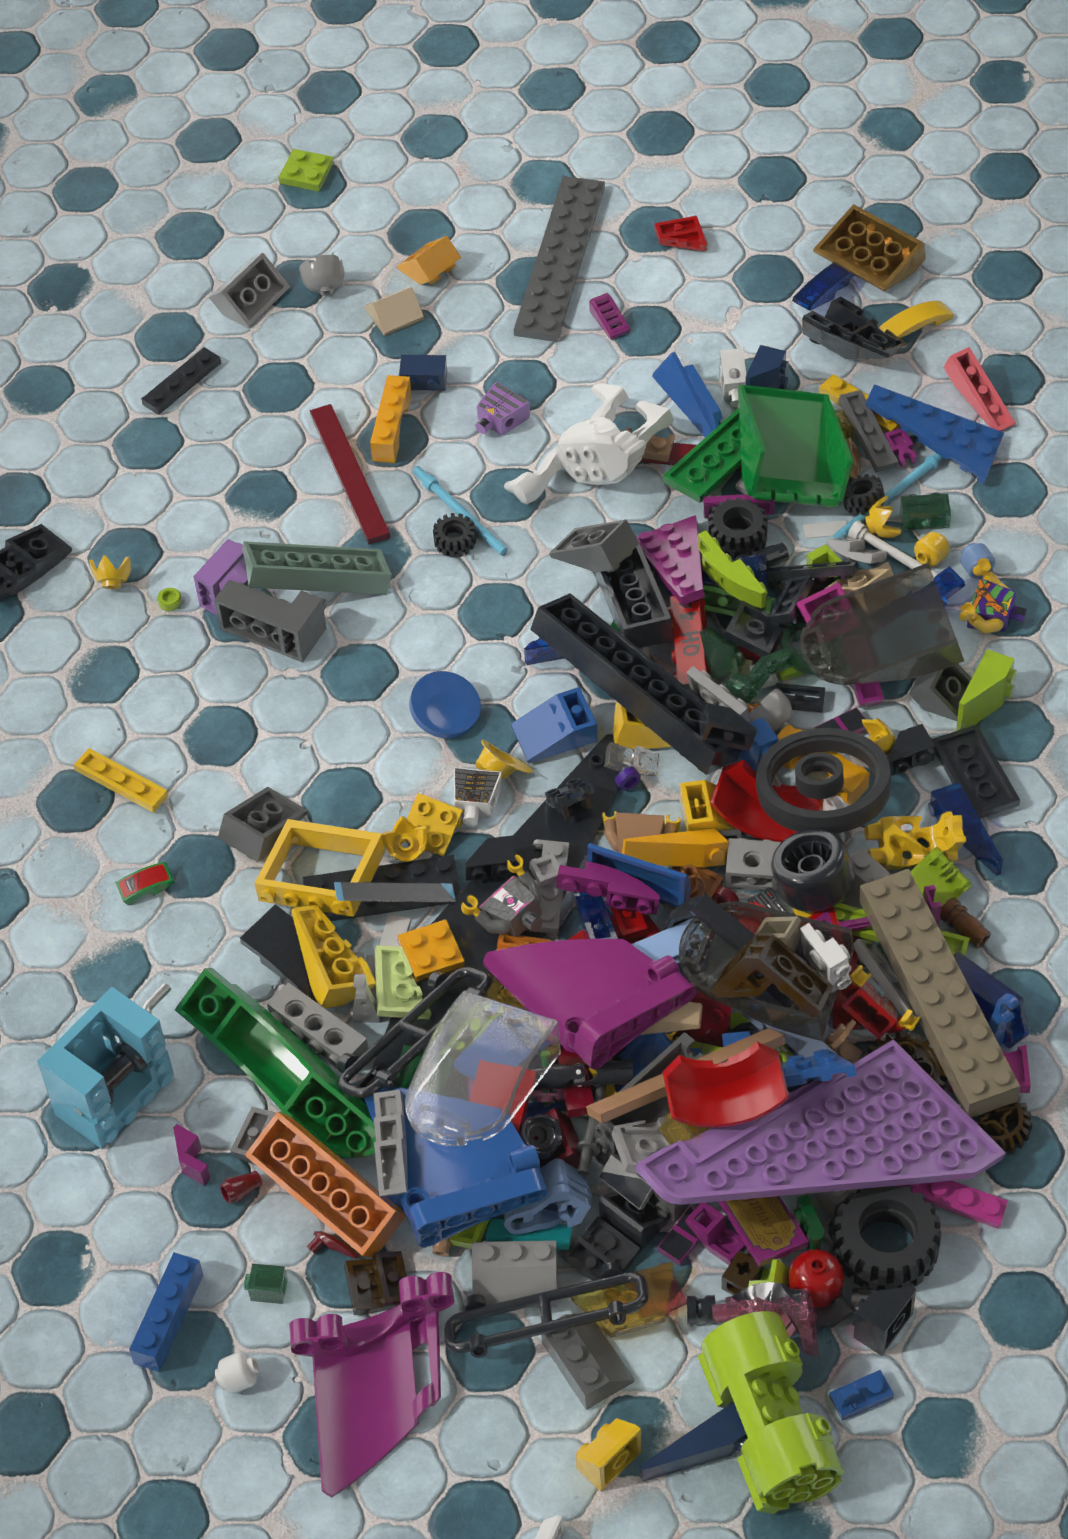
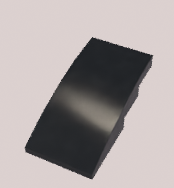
(29, 558)
(279, 949)

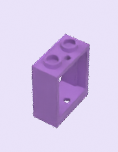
(224, 564)

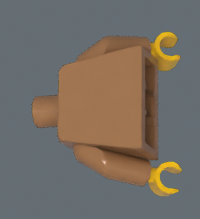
(635, 825)

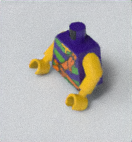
(992, 603)

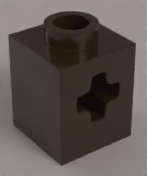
(739, 1273)

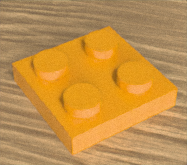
(431, 950)

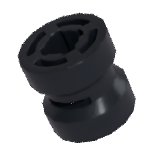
(706, 1309)

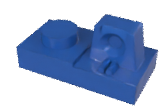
(861, 1395)

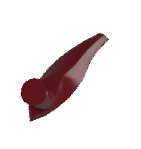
(331, 1242)

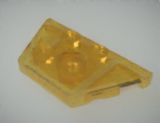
(653, 1313)

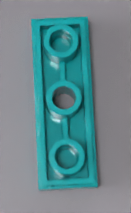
(559, 1233)

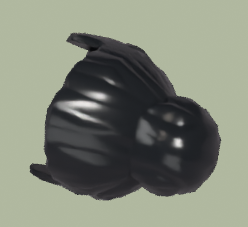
(547, 1131)

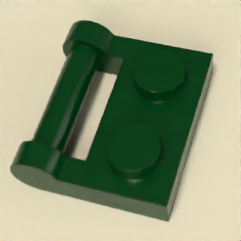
(809, 1222)

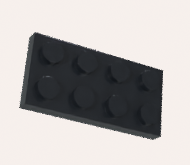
(973, 764)

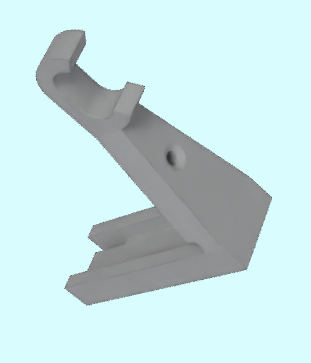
(365, 999)

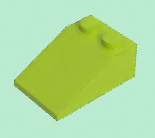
(987, 689)

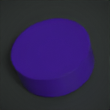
(627, 778)

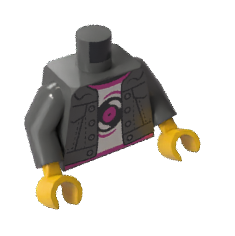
(511, 907)

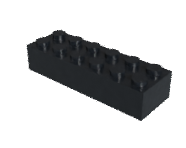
(636, 601)

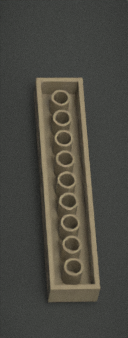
(939, 994)

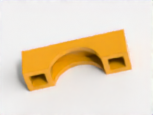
(386, 431)
(855, 776)

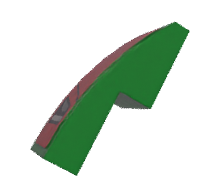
(148, 879)

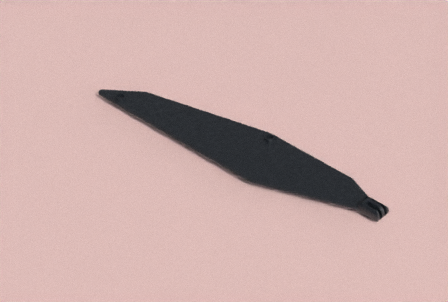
(468, 933)

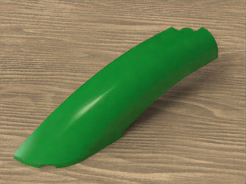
(279, 1064)

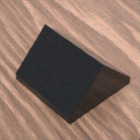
(635, 1224)

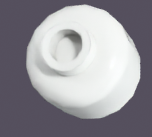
(237, 1372)

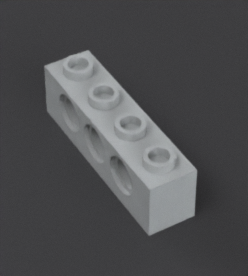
(291, 1001)

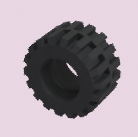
(740, 515)

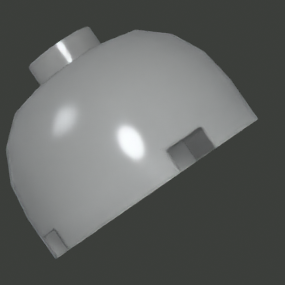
(323, 274)
(774, 709)

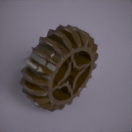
(997, 1121)

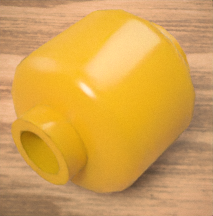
(932, 549)

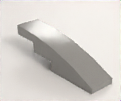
(390, 1143)

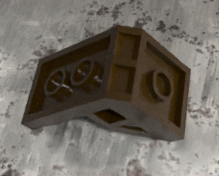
(780, 966)

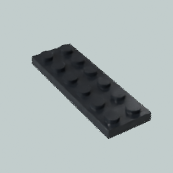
(429, 870)

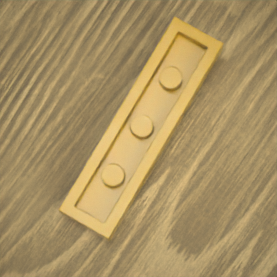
(836, 386)
(121, 780)

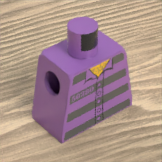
(501, 410)

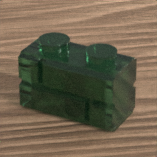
(925, 511)

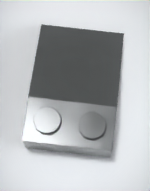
(597, 546)
(258, 822)

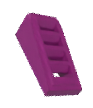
(603, 304)

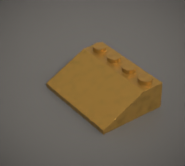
(871, 249)

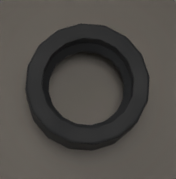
(819, 788)

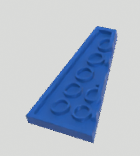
(945, 433)
(818, 1067)

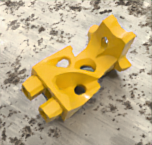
(892, 841)

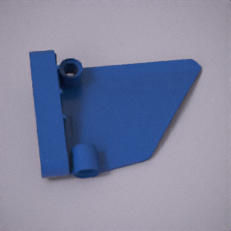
(466, 1182)

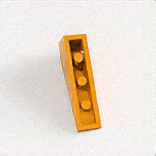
(693, 848)

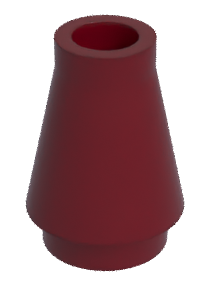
(238, 1187)

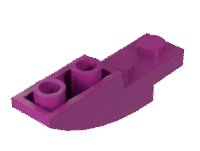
(619, 888)

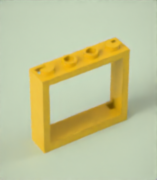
(321, 837)

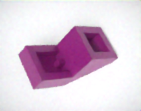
(188, 1147)
(712, 1231)

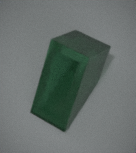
(721, 654)

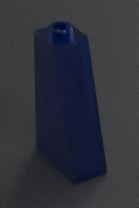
(987, 992)

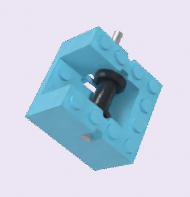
(102, 1082)

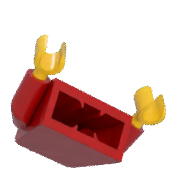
(873, 1008)

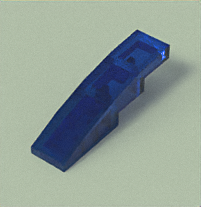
(822, 287)

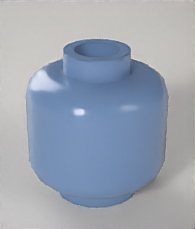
(971, 554)

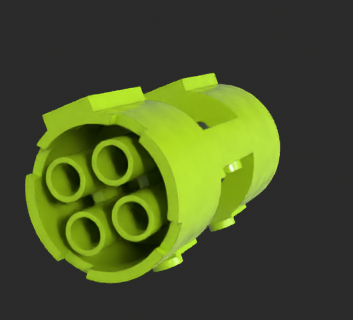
(786, 1451)

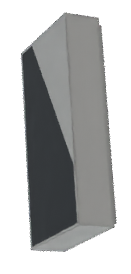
(628, 1185)

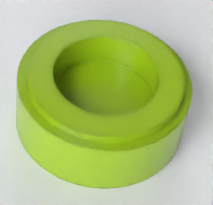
(169, 599)

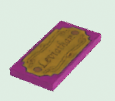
(765, 1227)

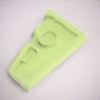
(395, 983)

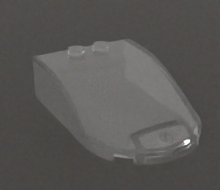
(479, 1069)

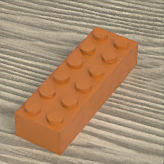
(325, 1185)

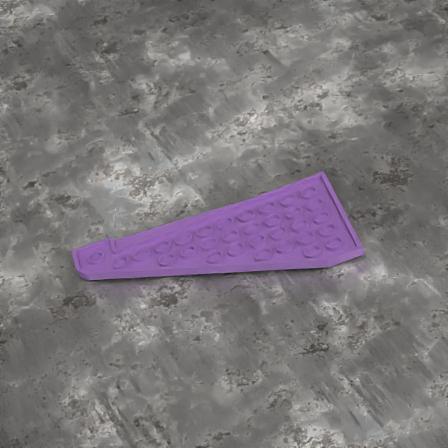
(832, 1136)

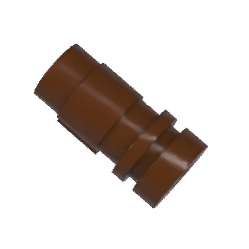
(964, 923)

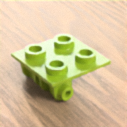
(941, 872)

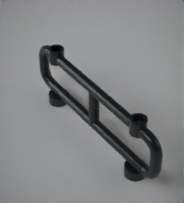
(438, 984)
(477, 1308)

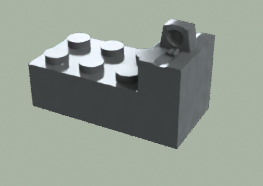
(272, 621)

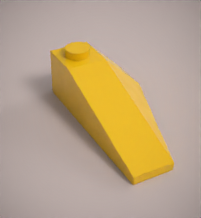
(328, 958)

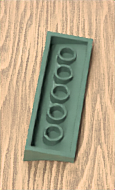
(316, 568)

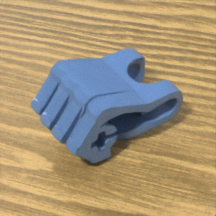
(565, 1188)

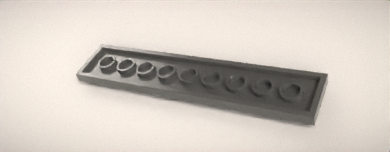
(559, 259)

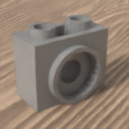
(748, 853)

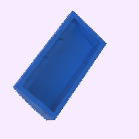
(669, 884)

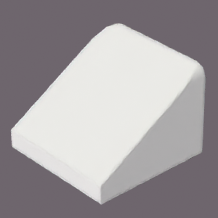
(551, 1528)

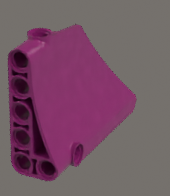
(594, 989)

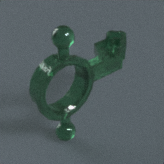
(748, 686)

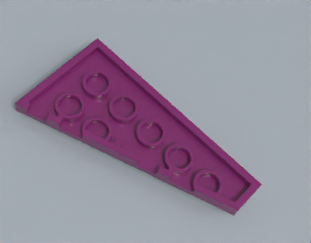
(676, 558)

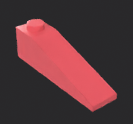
(977, 389)

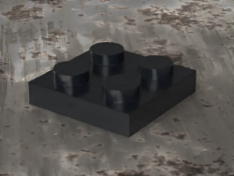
(753, 630)

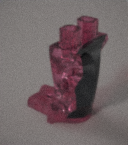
(777, 1299)

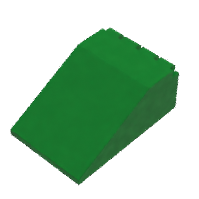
(792, 447)

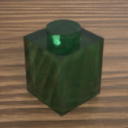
(266, 1283)

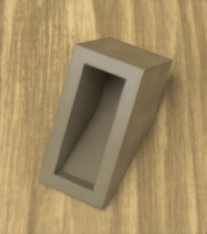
(784, 928)

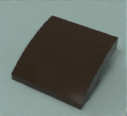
(375, 1282)

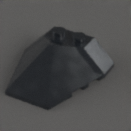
(850, 332)

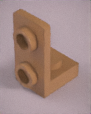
(840, 1045)

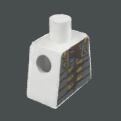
(476, 793)

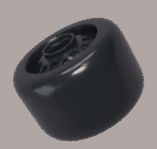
(812, 870)

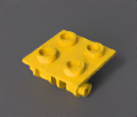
(439, 819)

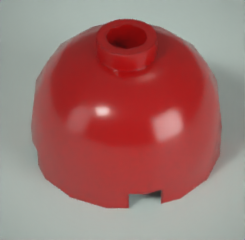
(819, 1273)

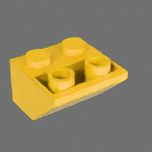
(697, 807)

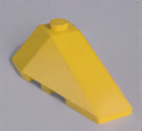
(631, 732)

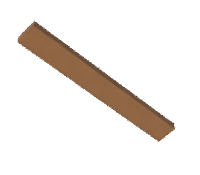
(655, 1087)

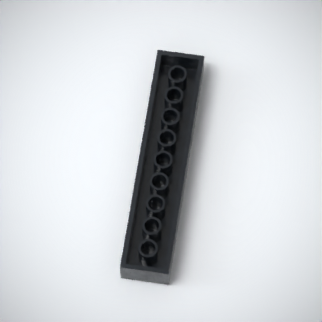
(630, 679)

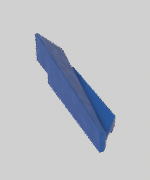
(688, 393)

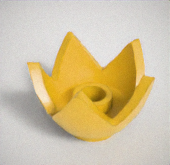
(877, 520)
(110, 576)
(880, 734)
(405, 833)

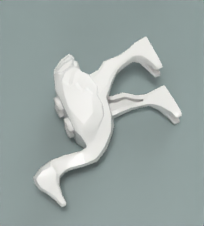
(595, 448)

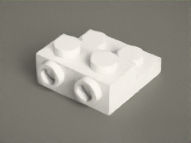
(826, 957)

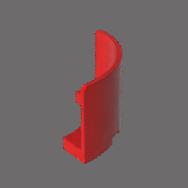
(739, 804)
(727, 1091)

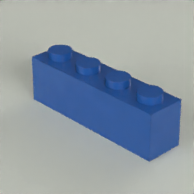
(166, 1312)

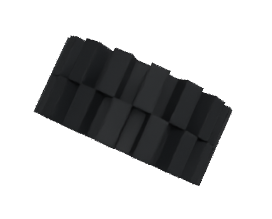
(862, 494)
(451, 525)

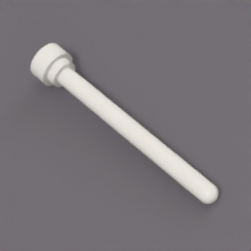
(860, 531)

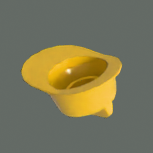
(496, 760)

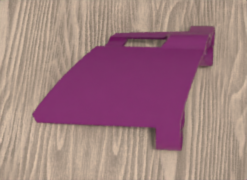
(368, 1377)

